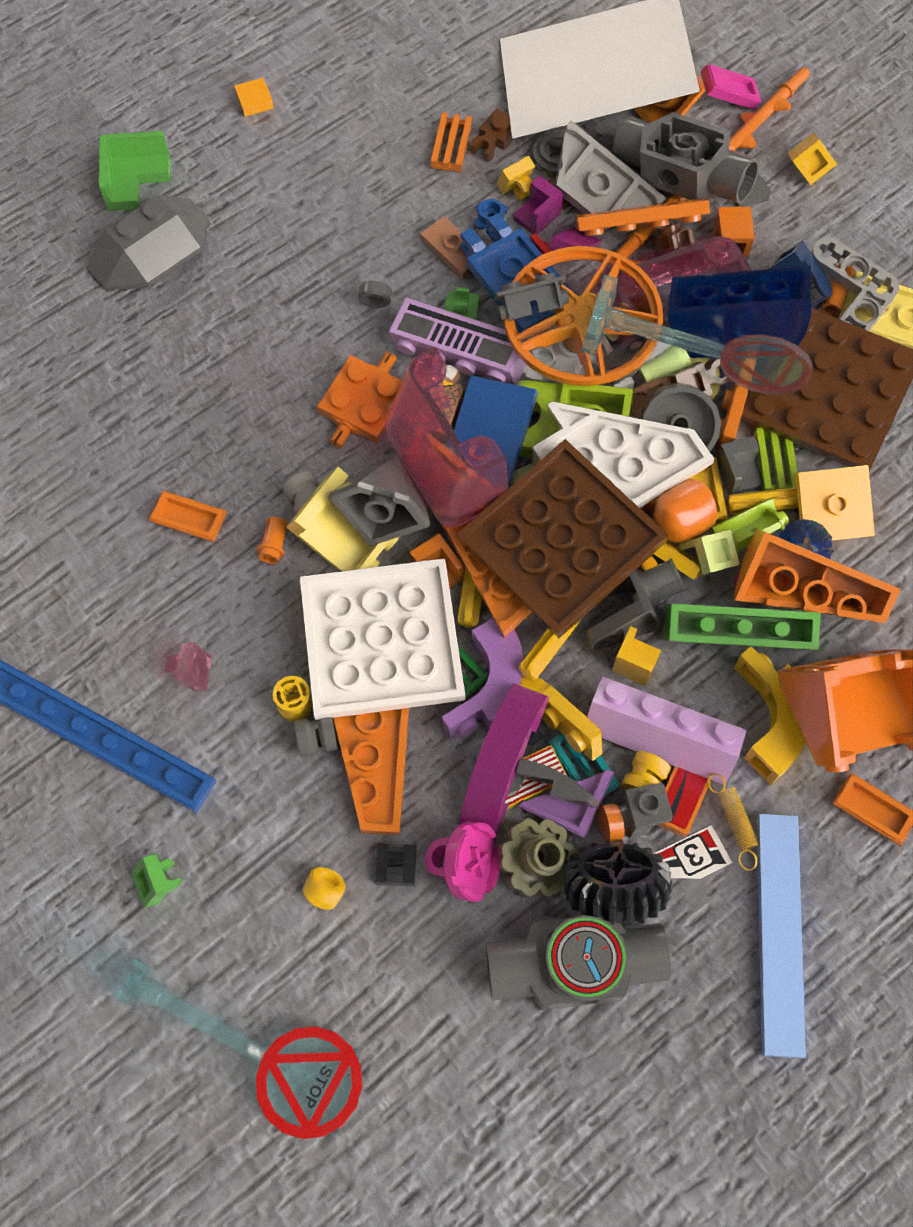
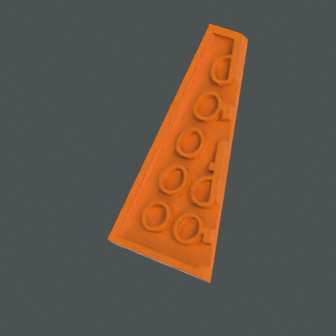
(375, 766)

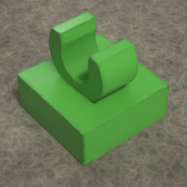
(463, 303)
(151, 880)

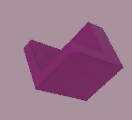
(542, 207)

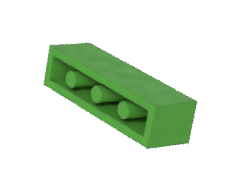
(741, 626)

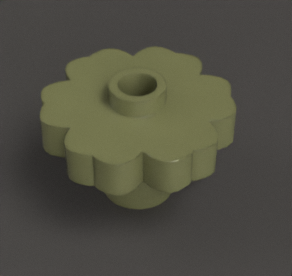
(521, 861)

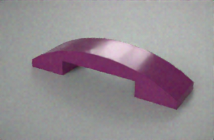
(500, 754)

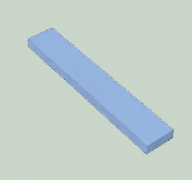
(780, 937)

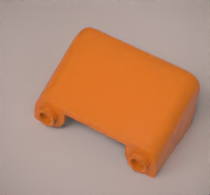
(852, 704)

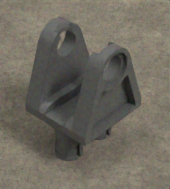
(649, 589)

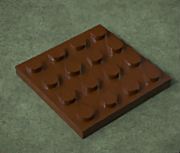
(850, 394)
(562, 538)

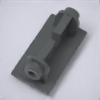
(544, 291)

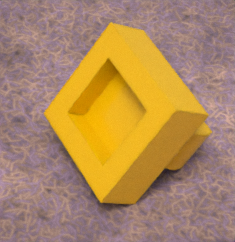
(517, 178)

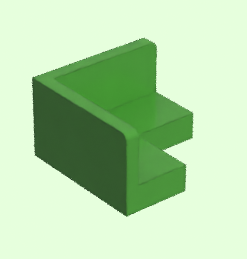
(129, 161)

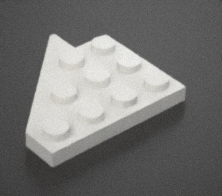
(631, 452)

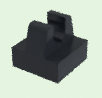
(396, 864)

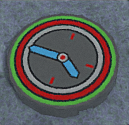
(586, 958)

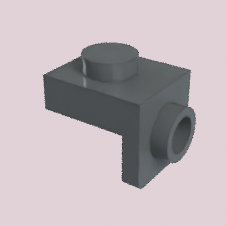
(644, 808)

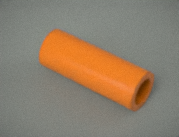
(834, 304)

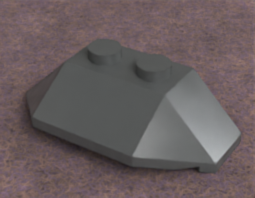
(148, 243)

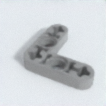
(867, 295)

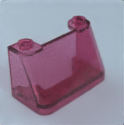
(452, 475)

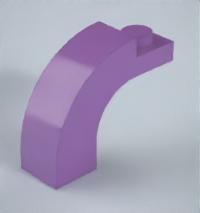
(502, 661)

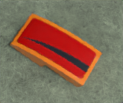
(685, 796)

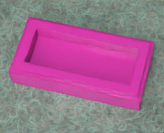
(730, 86)

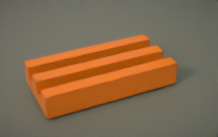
(454, 123)

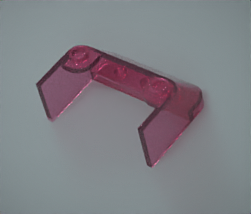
(682, 261)

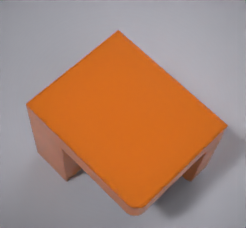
(737, 225)
(436, 549)

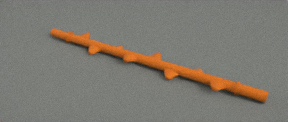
(740, 139)

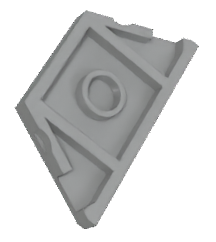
(597, 179)

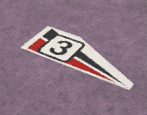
(696, 855)

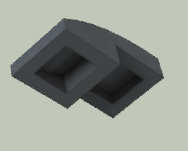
(563, 787)

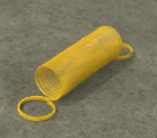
(745, 820)

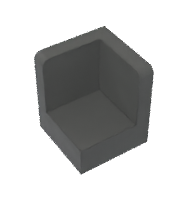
(738, 466)

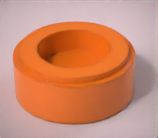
(611, 823)

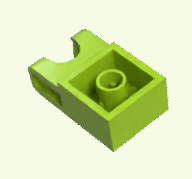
(594, 397)

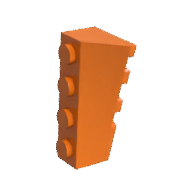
(797, 578)

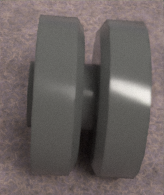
(685, 402)

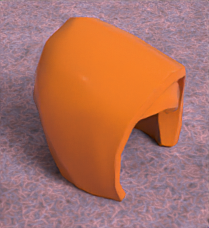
(685, 511)

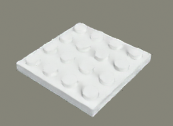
(381, 639)

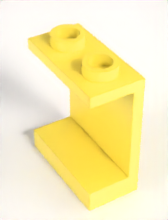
(330, 533)

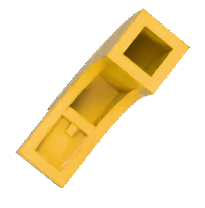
(784, 740)

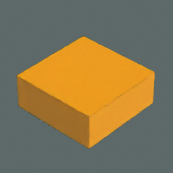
(253, 97)

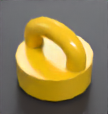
(324, 888)

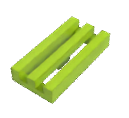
(789, 455)

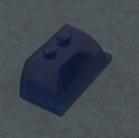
(742, 304)

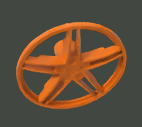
(575, 317)

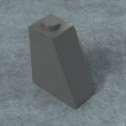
(382, 502)

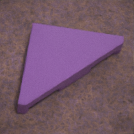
(571, 816)

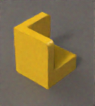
(812, 158)
(635, 659)

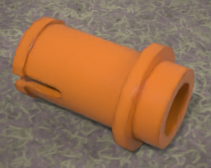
(270, 549)

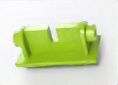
(759, 517)

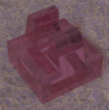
(190, 666)

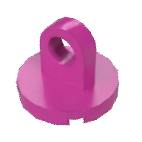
(468, 862)

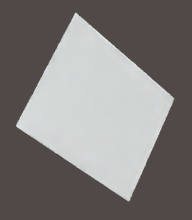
(597, 66)

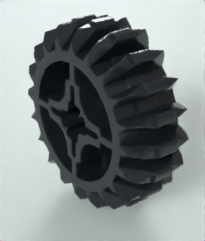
(617, 882)

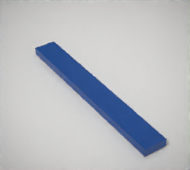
(104, 739)

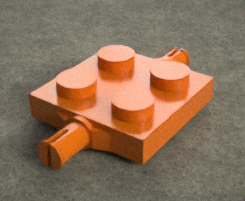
(360, 399)

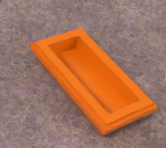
(188, 516)
(875, 809)

